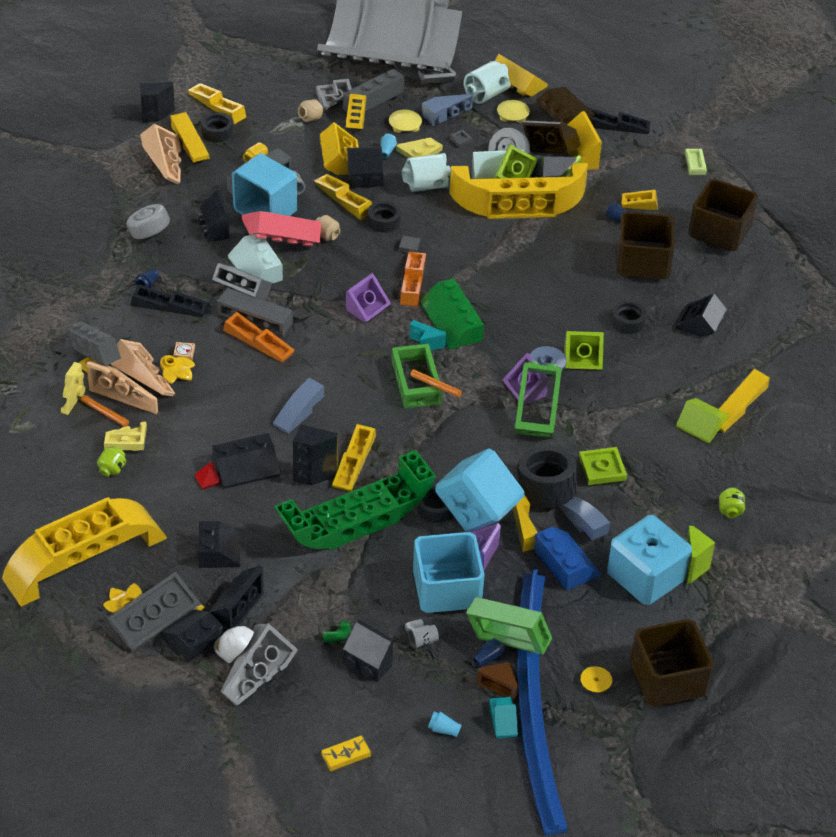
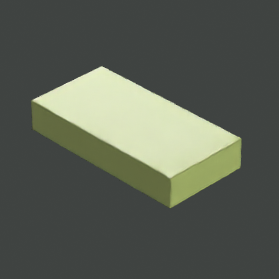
(695, 162)

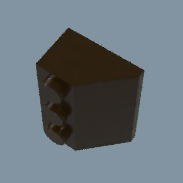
(561, 105)
(551, 137)

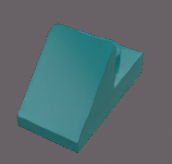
(427, 335)
(503, 717)

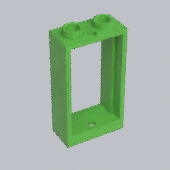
(412, 397)
(532, 428)
(487, 621)

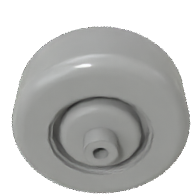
(506, 136)
(148, 221)

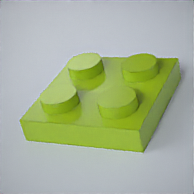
(602, 466)

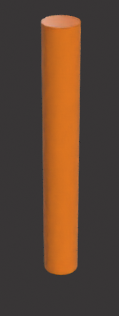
(436, 383)
(104, 410)

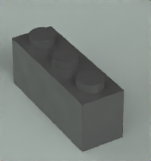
(242, 281)

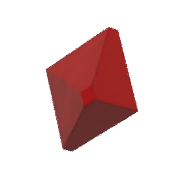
(208, 476)

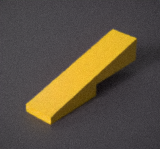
(215, 101)
(188, 135)
(341, 194)
(743, 396)
(354, 457)
(524, 525)

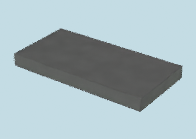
(153, 611)

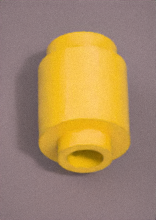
(255, 150)

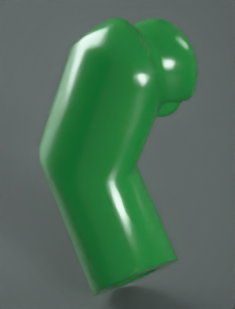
(338, 635)

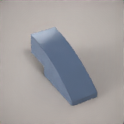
(299, 405)
(586, 518)

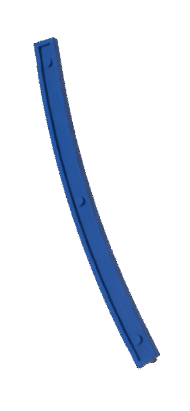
(533, 724)

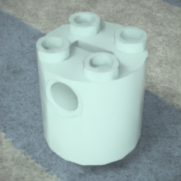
(487, 81)
(426, 172)

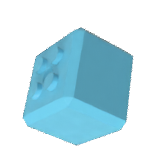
(264, 187)
(479, 490)
(649, 559)
(447, 571)

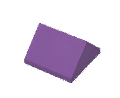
(366, 298)
(535, 385)
(487, 542)

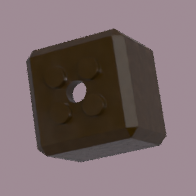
(722, 214)
(645, 245)
(671, 662)

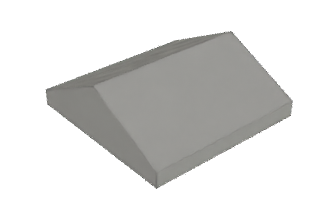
(432, 76)

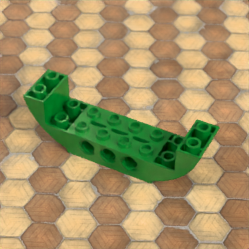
(361, 510)

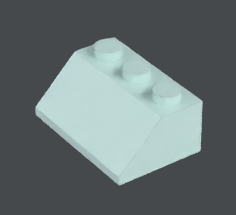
(486, 164)
(257, 258)

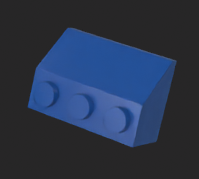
(564, 558)

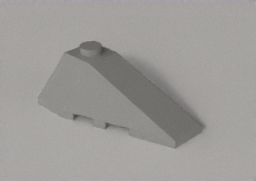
(259, 661)

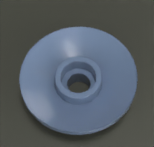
(549, 355)

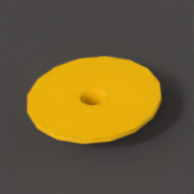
(596, 679)

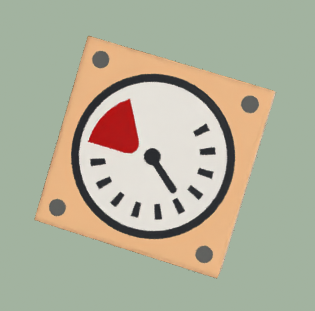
(184, 350)

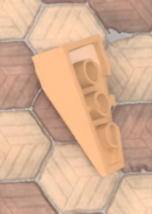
(164, 151)
(138, 364)
(116, 385)

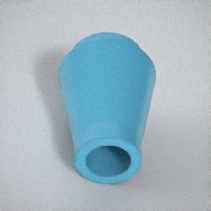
(387, 143)
(443, 724)

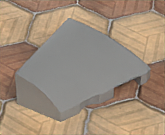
(333, 93)

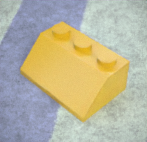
(521, 78)
(589, 139)
(334, 148)

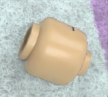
(310, 110)
(329, 228)

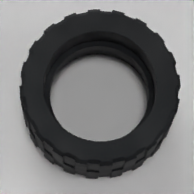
(551, 462)

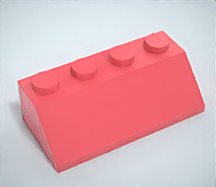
(283, 228)

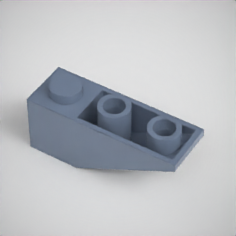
(445, 107)

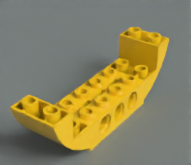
(518, 196)
(75, 540)

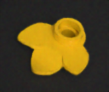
(178, 368)
(121, 598)

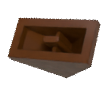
(498, 679)

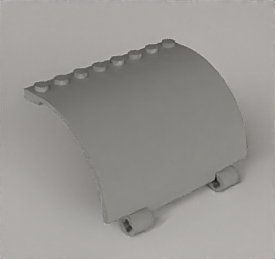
(395, 31)

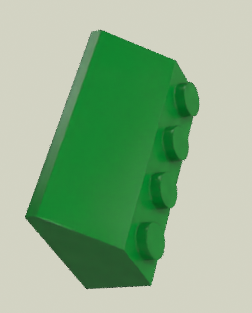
(453, 314)

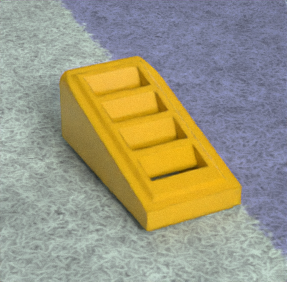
(348, 121)
(645, 200)

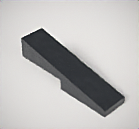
(622, 122)
(175, 303)

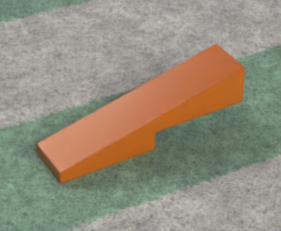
(413, 279)
(262, 340)

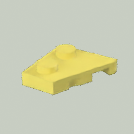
(419, 148)
(73, 388)
(127, 438)

